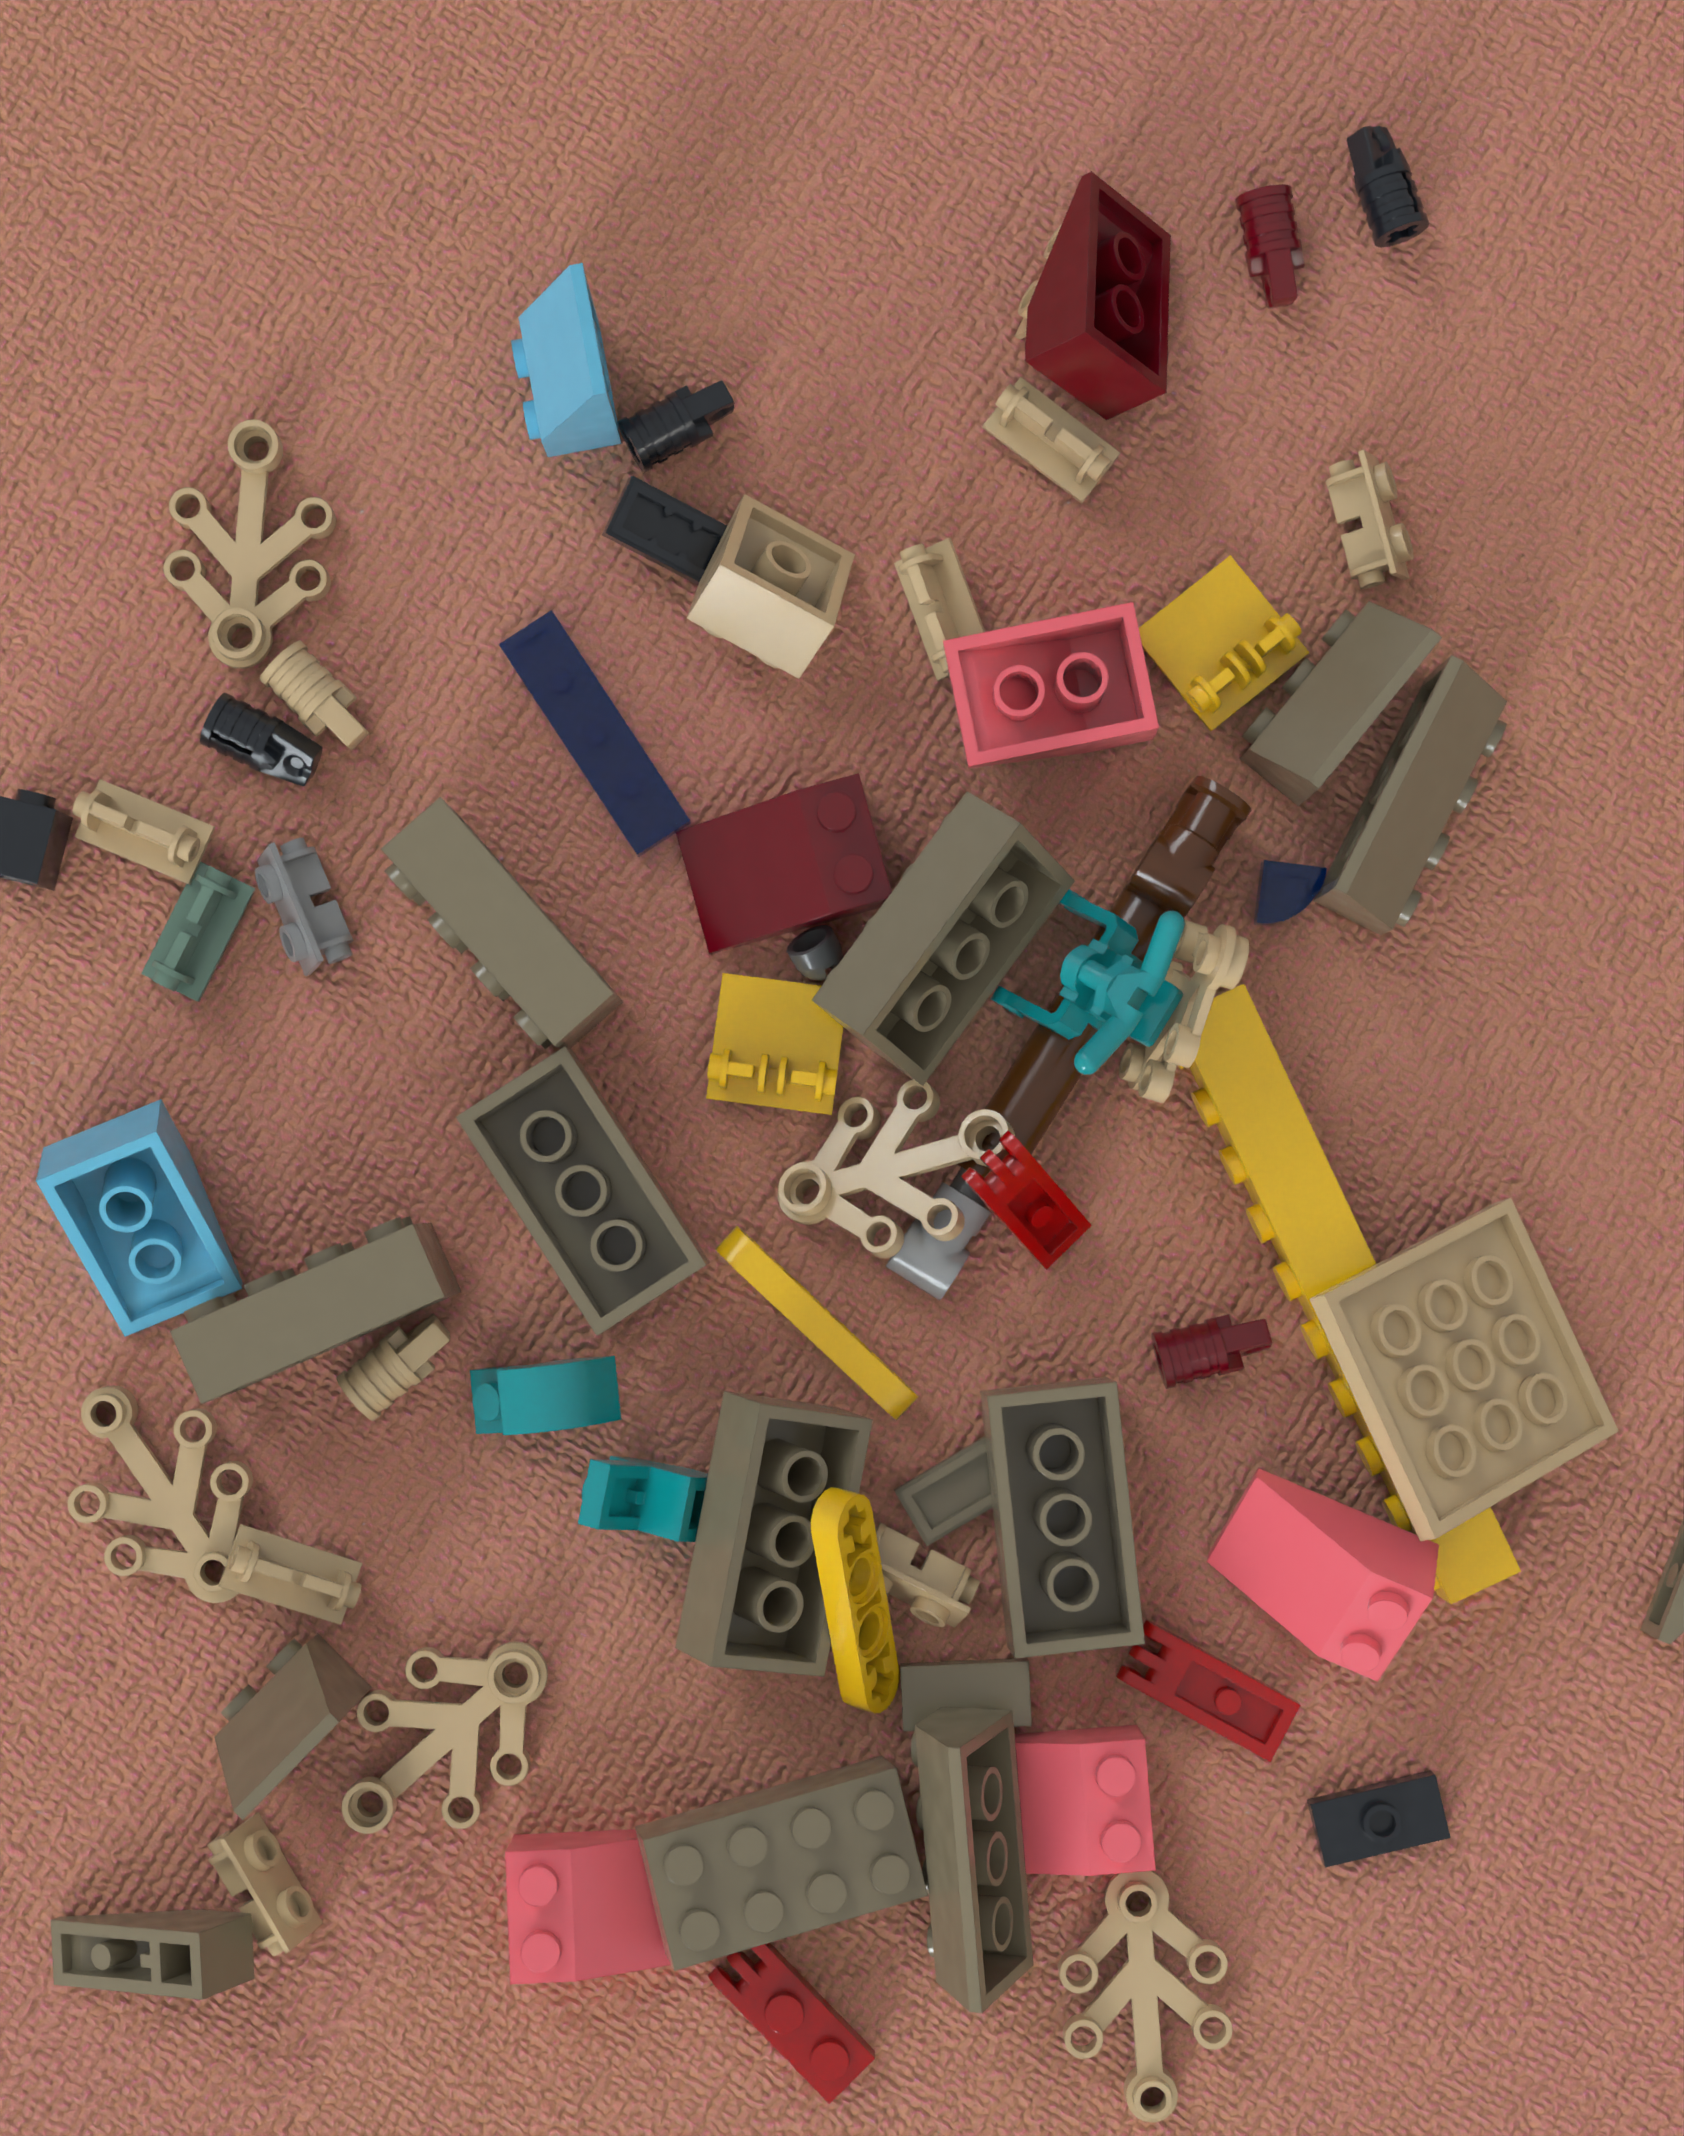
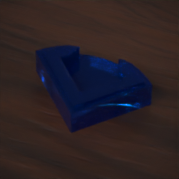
(1285, 890)

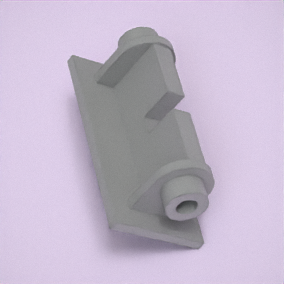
(306, 929)

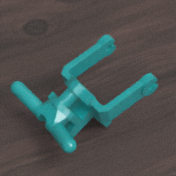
(1109, 986)

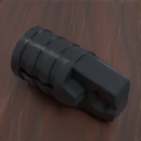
(1385, 187)
(674, 423)
(260, 741)

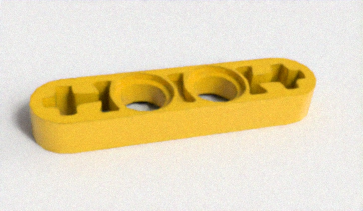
(816, 1323)
(844, 1544)

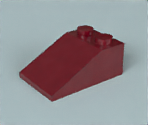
(1103, 303)
(785, 864)

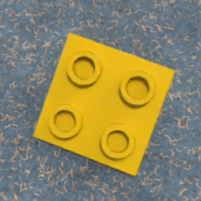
(1221, 643)
(773, 1046)

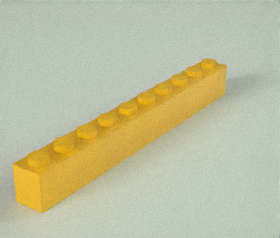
(1314, 1237)

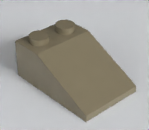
(285, 1719)

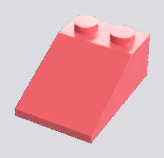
(1052, 687)
(1327, 1572)
(1085, 1801)
(579, 1907)

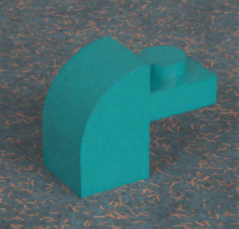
(545, 1396)
(643, 1497)

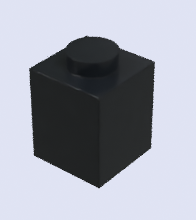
(32, 839)

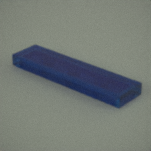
(595, 733)

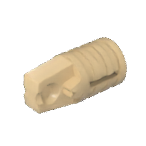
(313, 694)
(393, 1366)

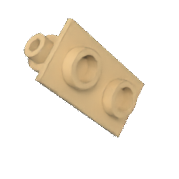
(1050, 439)
(1366, 495)
(938, 598)
(142, 830)
(291, 1575)
(930, 1591)
(280, 1906)

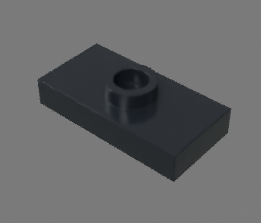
(664, 530)
(1378, 1818)

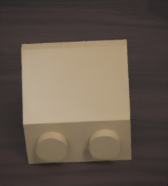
(772, 587)

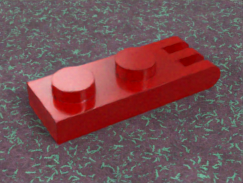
(1028, 1201)
(1211, 1692)
(795, 2019)

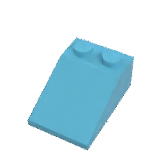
(566, 369)
(138, 1217)

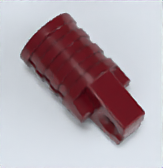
(1271, 241)
(1207, 1348)

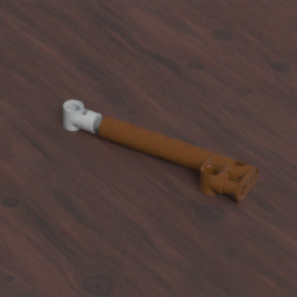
(1044, 1071)

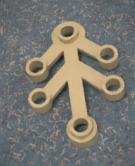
(248, 557)
(1216, 962)
(885, 1168)
(170, 1502)
(454, 1727)
(1143, 1980)

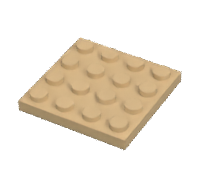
(1464, 1368)

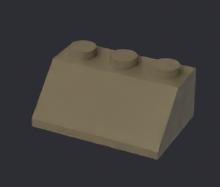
(1336, 699)

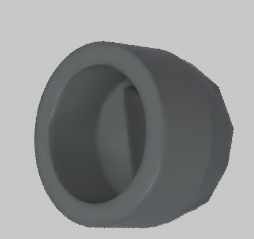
(815, 951)

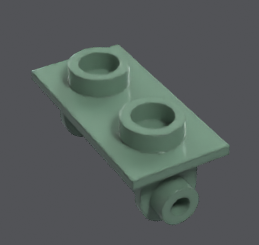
(198, 932)

